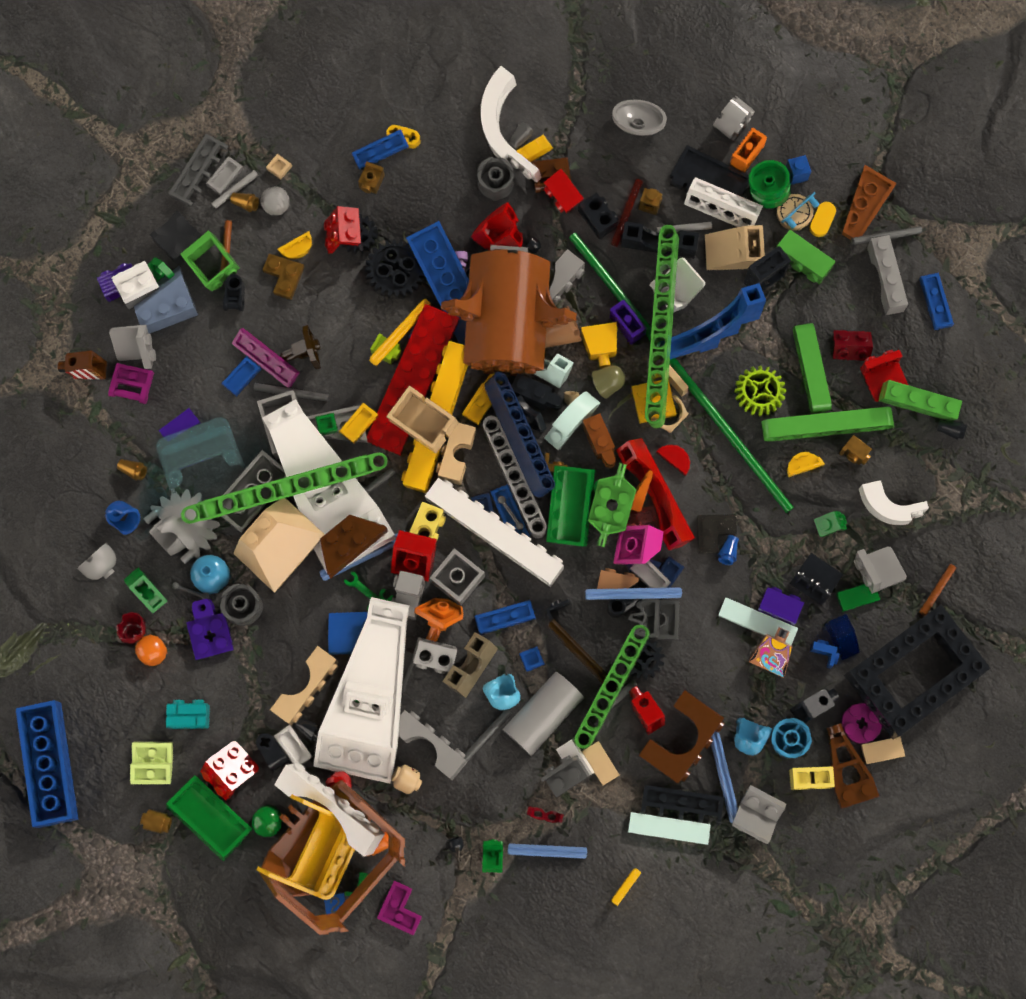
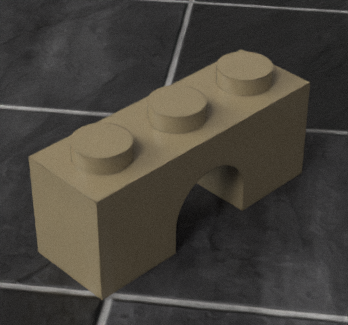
(478, 656)

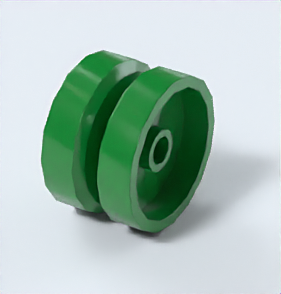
(769, 184)

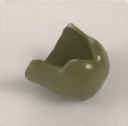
(608, 380)

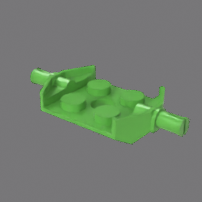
(616, 520)

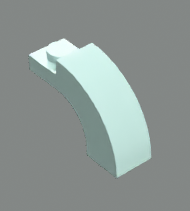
(571, 419)

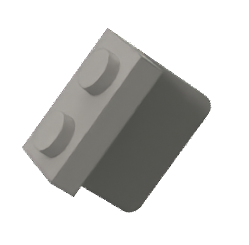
(133, 344)
(879, 569)

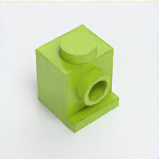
(392, 355)

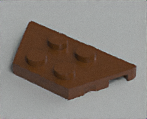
(348, 541)

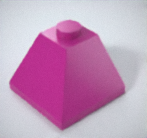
(638, 544)

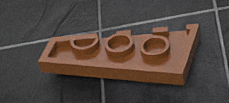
(868, 199)

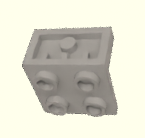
(758, 814)

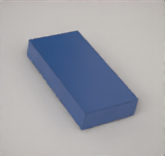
(241, 376)

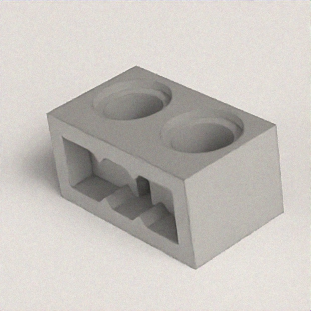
(436, 650)

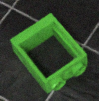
(197, 249)

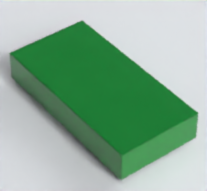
(856, 597)

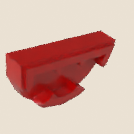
(676, 457)

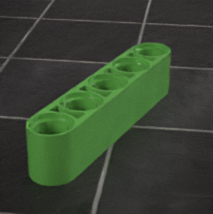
(812, 368)

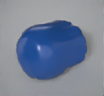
(116, 511)

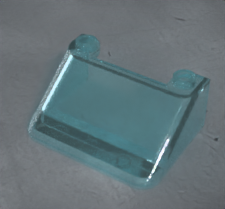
(196, 446)

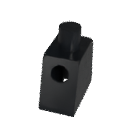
(815, 705)

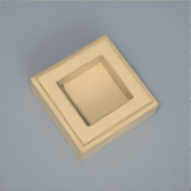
(279, 166)

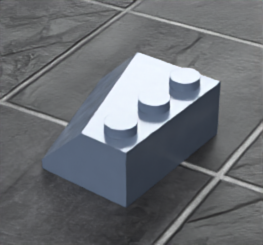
(167, 305)

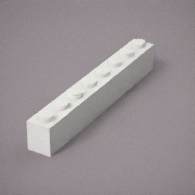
(494, 532)

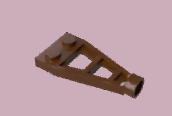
(853, 793)

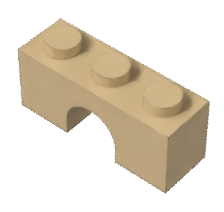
(450, 468)

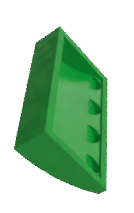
(570, 506)
(208, 817)

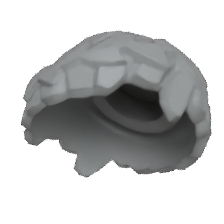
(274, 200)

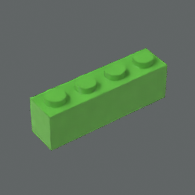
(920, 400)

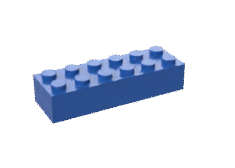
(46, 764)

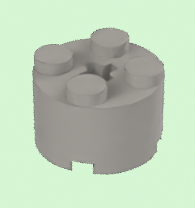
(734, 118)

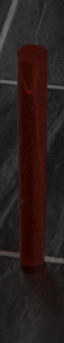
(626, 213)

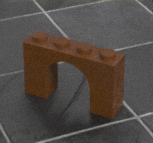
(675, 764)

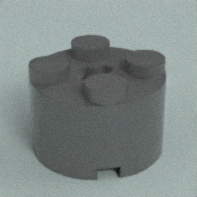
(495, 178)
(230, 604)

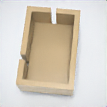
(422, 421)

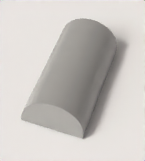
(260, 471)
(543, 713)

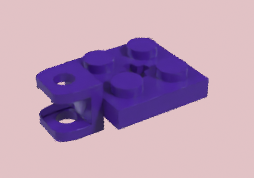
(208, 621)

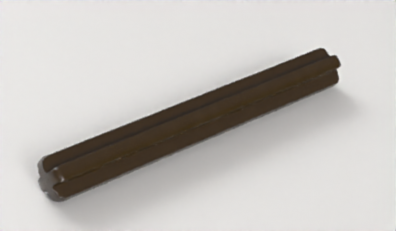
(581, 654)

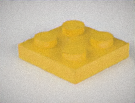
(639, 396)

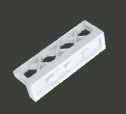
(723, 201)

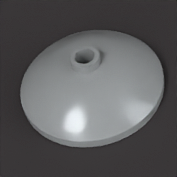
(639, 117)

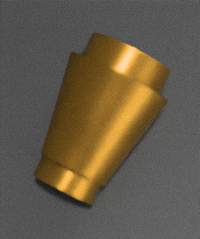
(245, 201)
(133, 469)

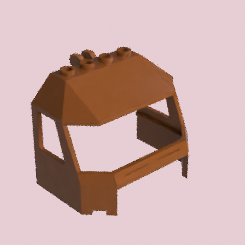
(287, 850)

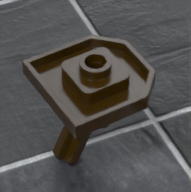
(304, 348)

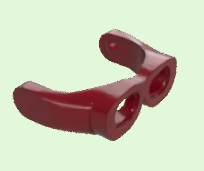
(531, 810)

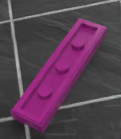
(265, 358)

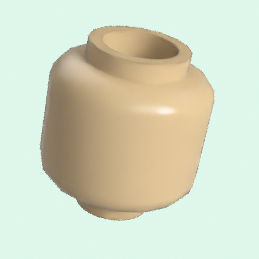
(406, 779)

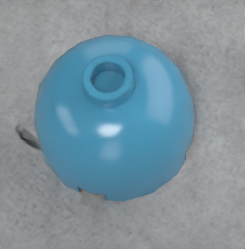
(210, 574)
(791, 738)

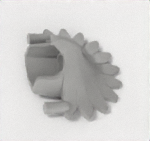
(176, 534)

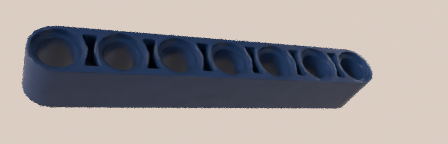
(519, 435)

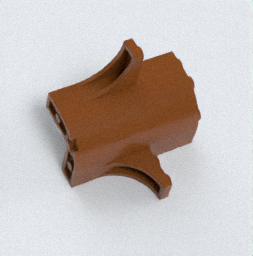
(507, 312)

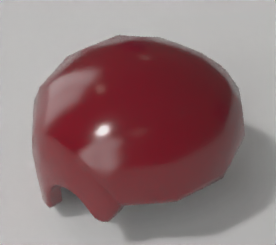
(131, 628)

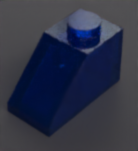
(843, 636)

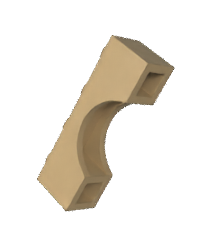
(290, 706)

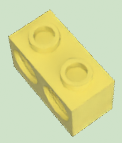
(422, 524)
(811, 778)

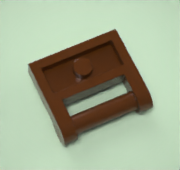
(548, 168)

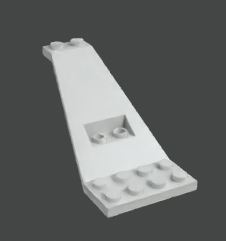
(305, 449)
(359, 735)

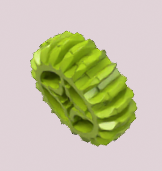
(766, 395)

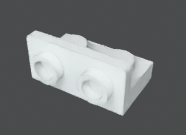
(135, 282)

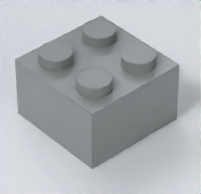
(457, 577)

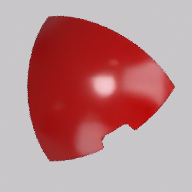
(499, 229)

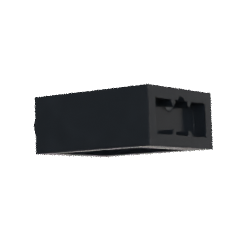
(768, 268)

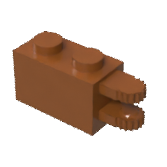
(600, 440)

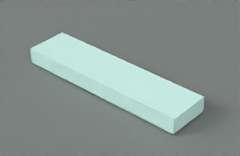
(754, 620)
(669, 828)

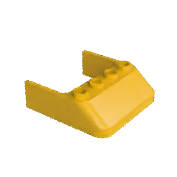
(322, 858)

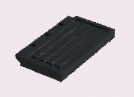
(704, 167)

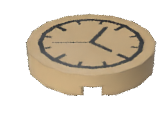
(801, 217)

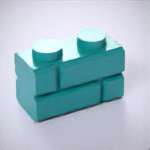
(187, 715)

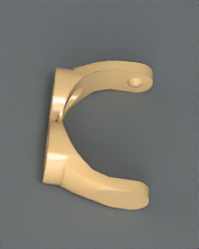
(682, 415)

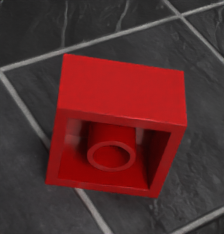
(563, 191)
(413, 554)

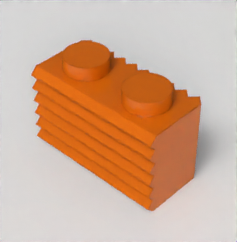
(748, 150)

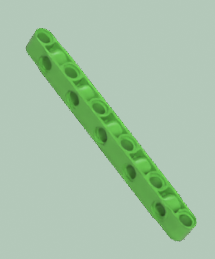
(283, 488)

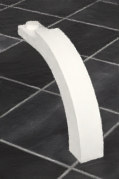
(492, 101)

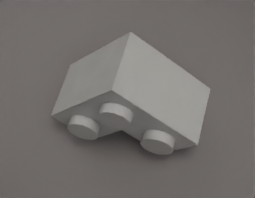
(409, 591)

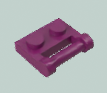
(132, 377)

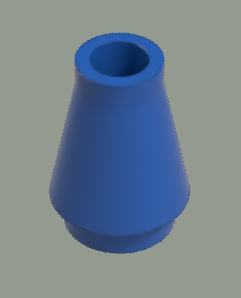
(728, 552)

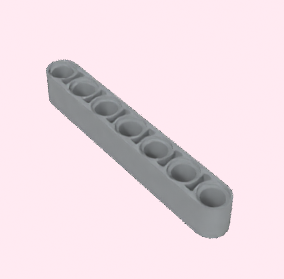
(510, 468)

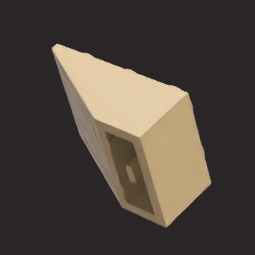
(734, 248)

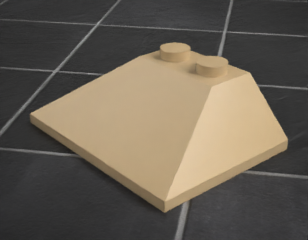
(277, 543)

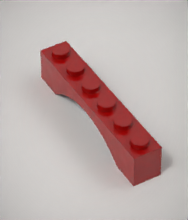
(671, 520)

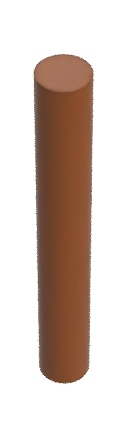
(226, 242)
(937, 590)

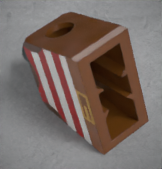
(84, 365)

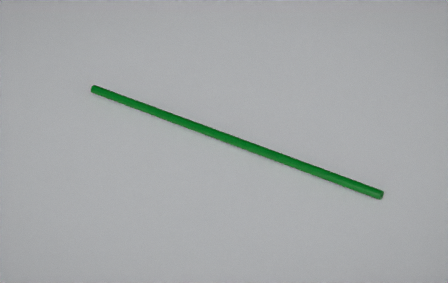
(693, 388)

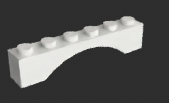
(360, 833)

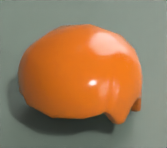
(151, 650)

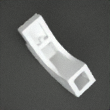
(885, 510)

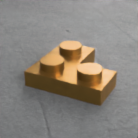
(288, 273)

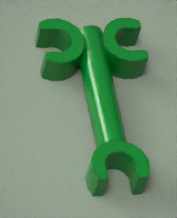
(364, 590)

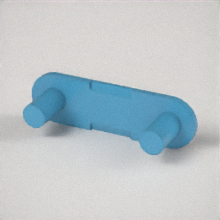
(789, 220)

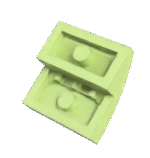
(151, 763)

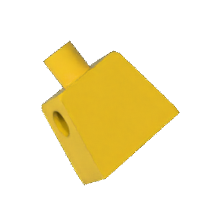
(600, 342)

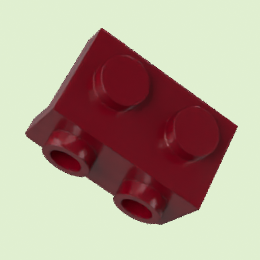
(852, 345)

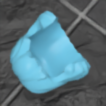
(502, 692)

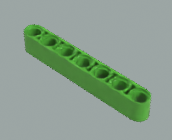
(827, 424)
(610, 696)

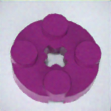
(852, 730)

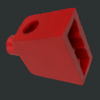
(651, 715)

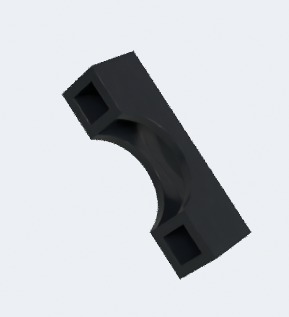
(641, 238)

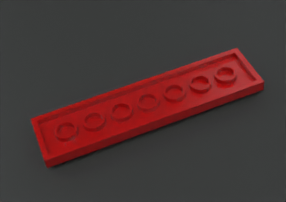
(415, 369)

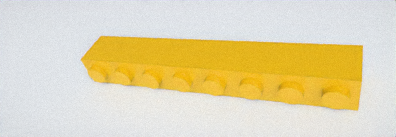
(445, 395)

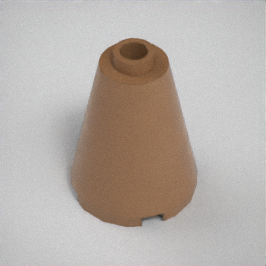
(562, 334)

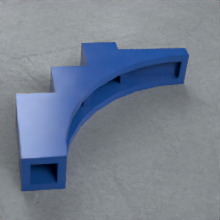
(706, 336)

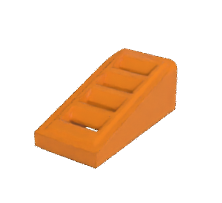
(641, 492)

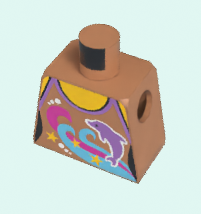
(773, 653)

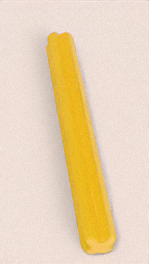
(398, 334)

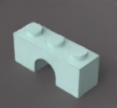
(556, 370)

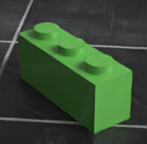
(806, 257)

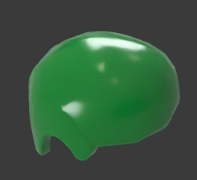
(267, 821)

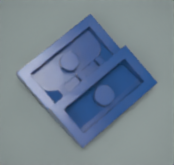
(344, 631)

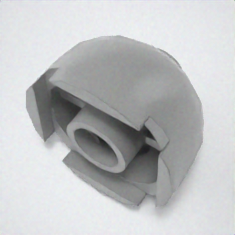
(99, 563)

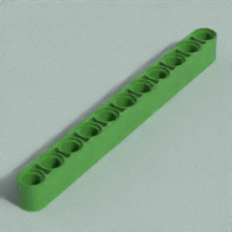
(664, 334)

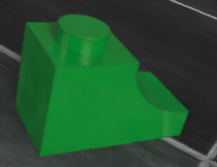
(145, 590)

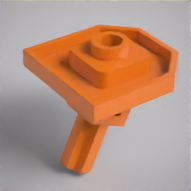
(440, 615)

